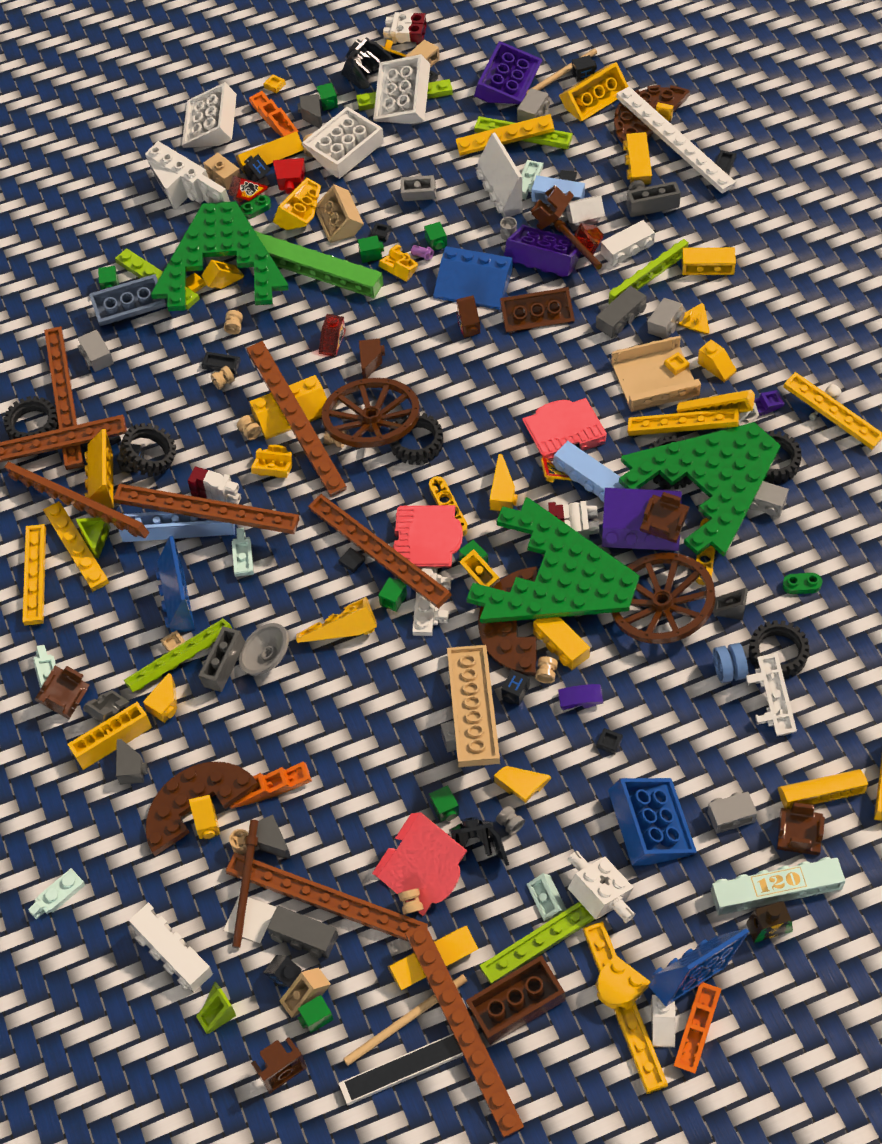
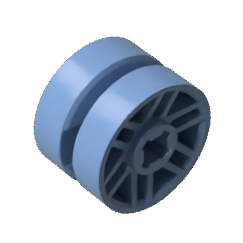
(730, 662)

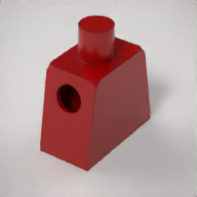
(289, 173)

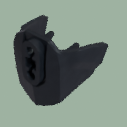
(363, 53)
(473, 828)

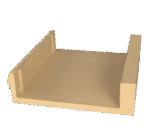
(646, 378)

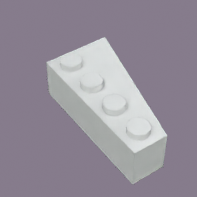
(170, 948)

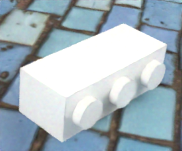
(627, 243)

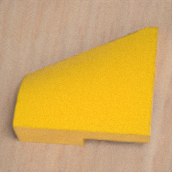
(398, 263)
(520, 781)

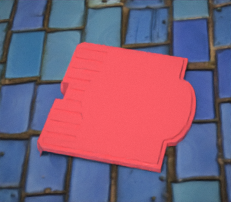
(564, 422)
(428, 534)
(423, 861)

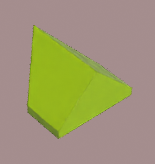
(94, 533)
(216, 1010)

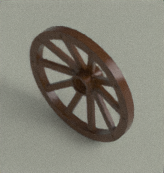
(371, 417)
(666, 603)

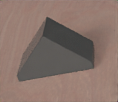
(731, 604)

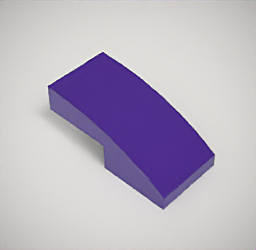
(768, 402)
(584, 695)

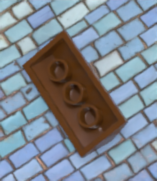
(537, 309)

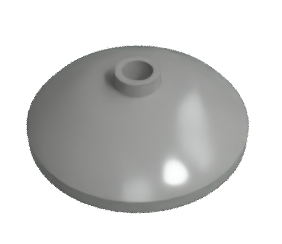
(264, 649)

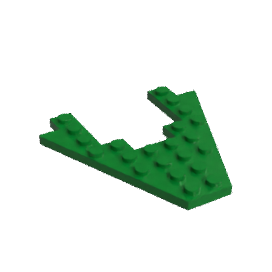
(217, 232)

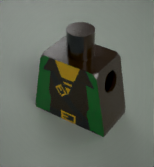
(772, 922)

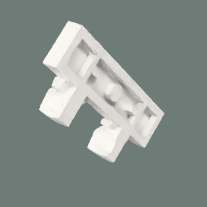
(425, 613)
(771, 678)

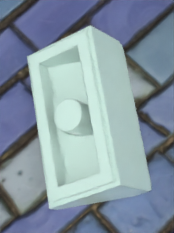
(546, 897)

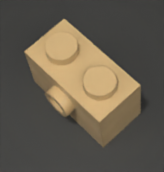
(221, 170)

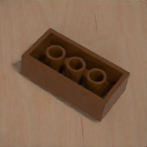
(515, 1000)

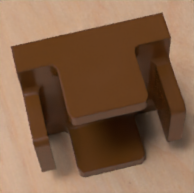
(558, 203)
(664, 517)
(62, 691)
(800, 829)
(279, 1065)

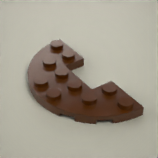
(626, 122)
(502, 637)
(172, 801)

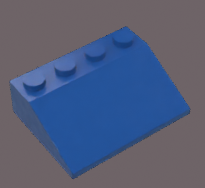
(473, 273)
(174, 589)
(651, 820)
(695, 966)

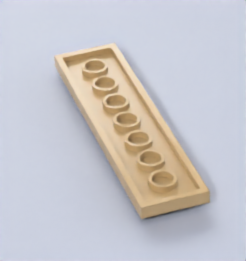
(473, 706)

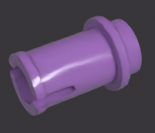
(426, 253)

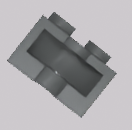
(106, 706)

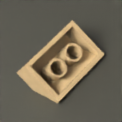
(338, 214)

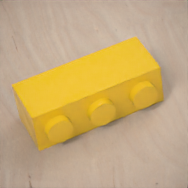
(637, 158)
(708, 261)
(561, 641)

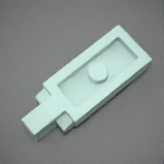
(528, 175)
(242, 554)
(43, 664)
(57, 894)

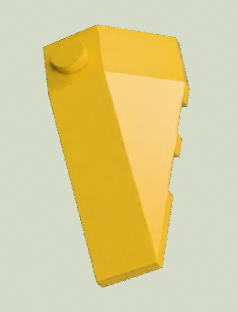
(299, 206)
(353, 621)

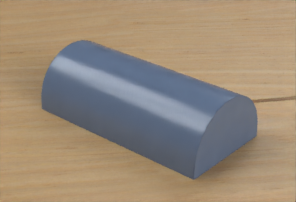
(125, 300)

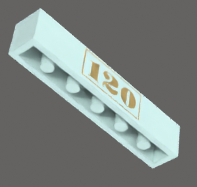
(778, 885)

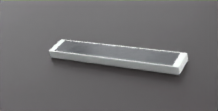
(400, 1069)

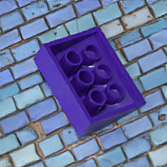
(507, 75)
(542, 250)
(623, 518)

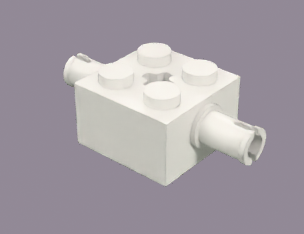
(600, 887)

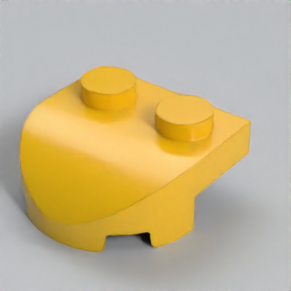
(272, 462)
(620, 984)

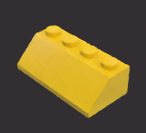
(594, 92)
(270, 418)
(100, 470)

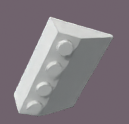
(402, 90)
(210, 118)
(344, 142)
(500, 178)

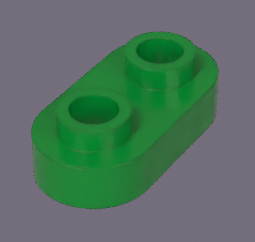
(256, 206)
(803, 584)

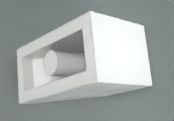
(662, 1023)

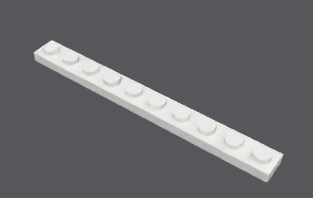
(676, 140)

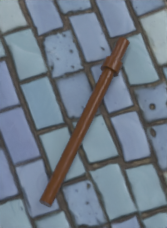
(561, 227)
(251, 842)

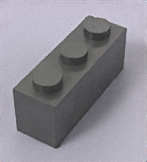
(653, 199)
(621, 312)
(222, 659)
(302, 932)

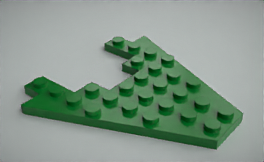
(723, 465)
(571, 579)

